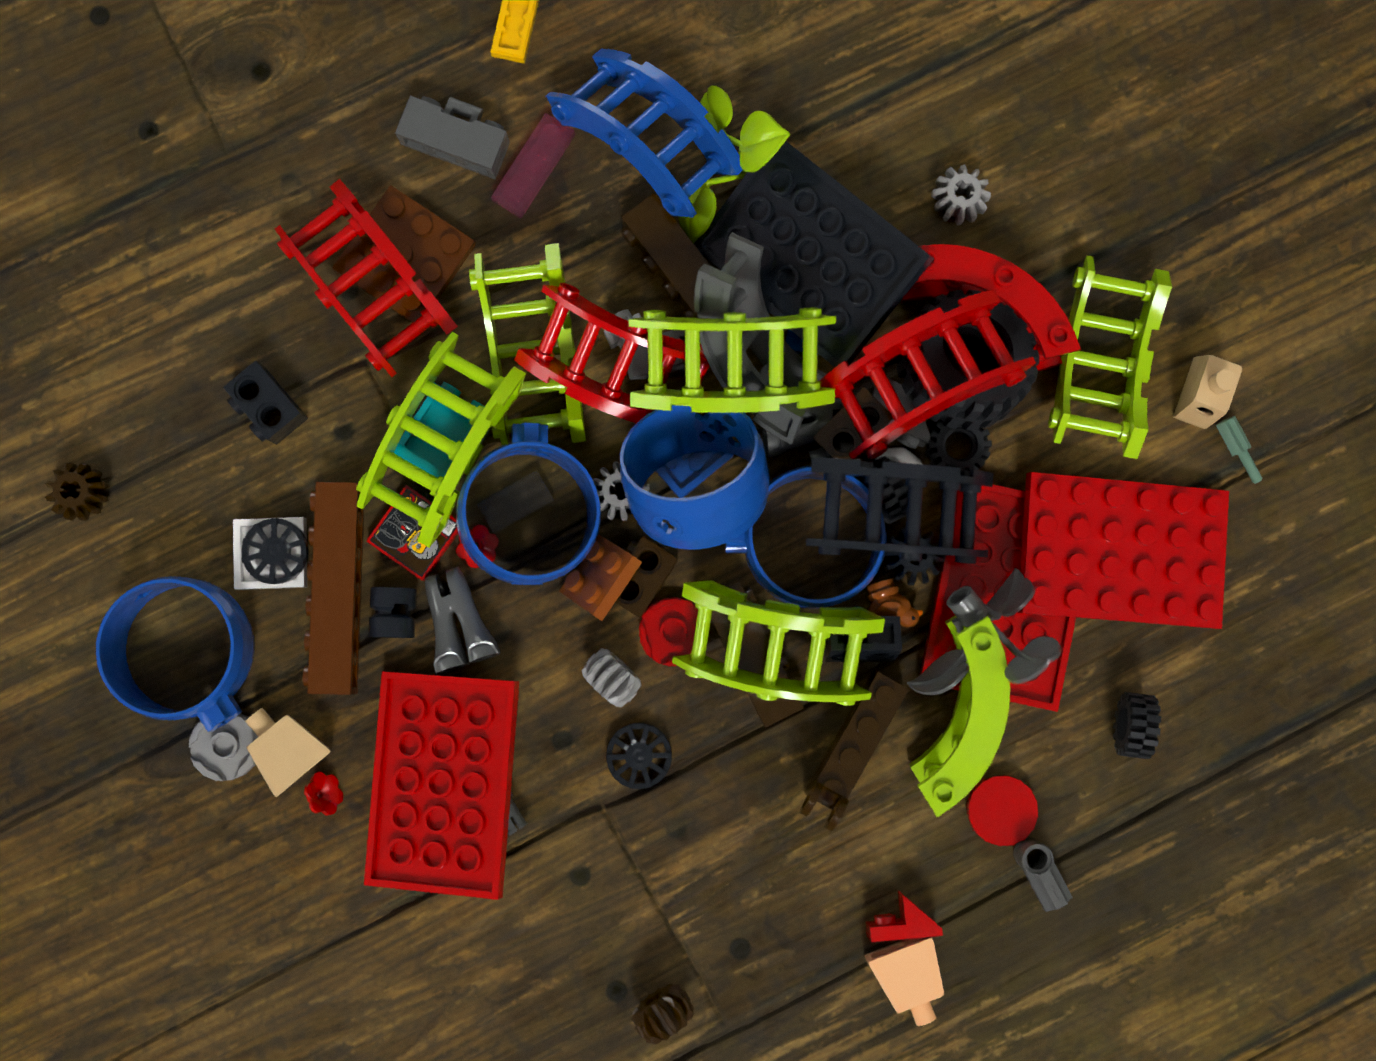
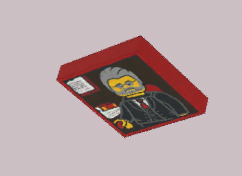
(398, 536)

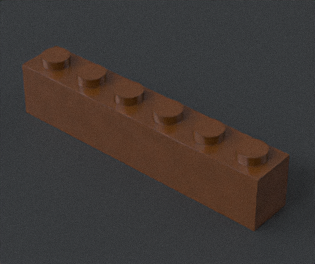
(335, 590)

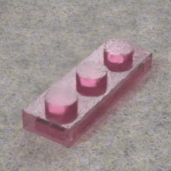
(533, 165)

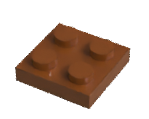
(600, 577)

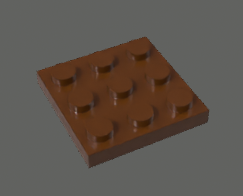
(422, 238)

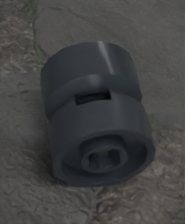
(390, 625)

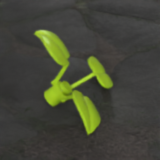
(758, 143)

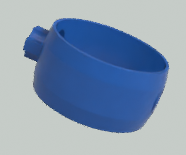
(532, 440)
(701, 519)
(744, 544)
(112, 663)

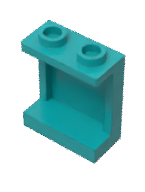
(443, 421)

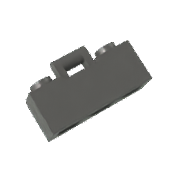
(452, 139)

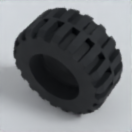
(989, 405)

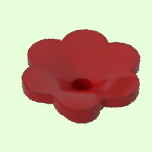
(486, 544)
(323, 793)

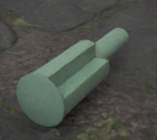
(1238, 445)

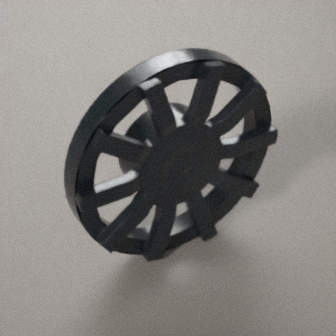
(274, 551)
(639, 756)

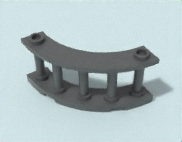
(739, 290)

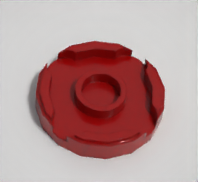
(668, 629)
(1002, 810)

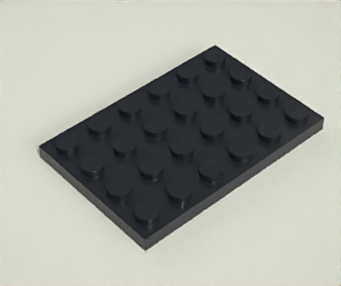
(818, 250)

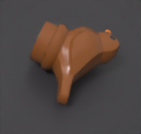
(888, 602)

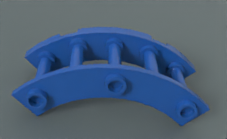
(668, 97)

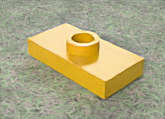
(514, 29)

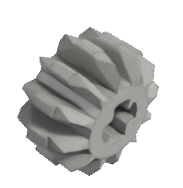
(959, 206)
(611, 499)
(611, 678)

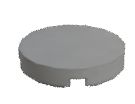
(223, 752)

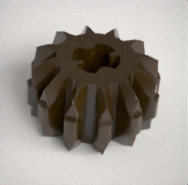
(64, 493)
(663, 1013)

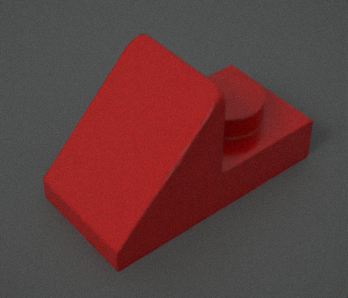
(911, 924)

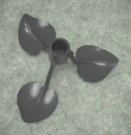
(969, 609)

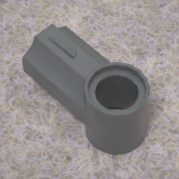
(1042, 875)

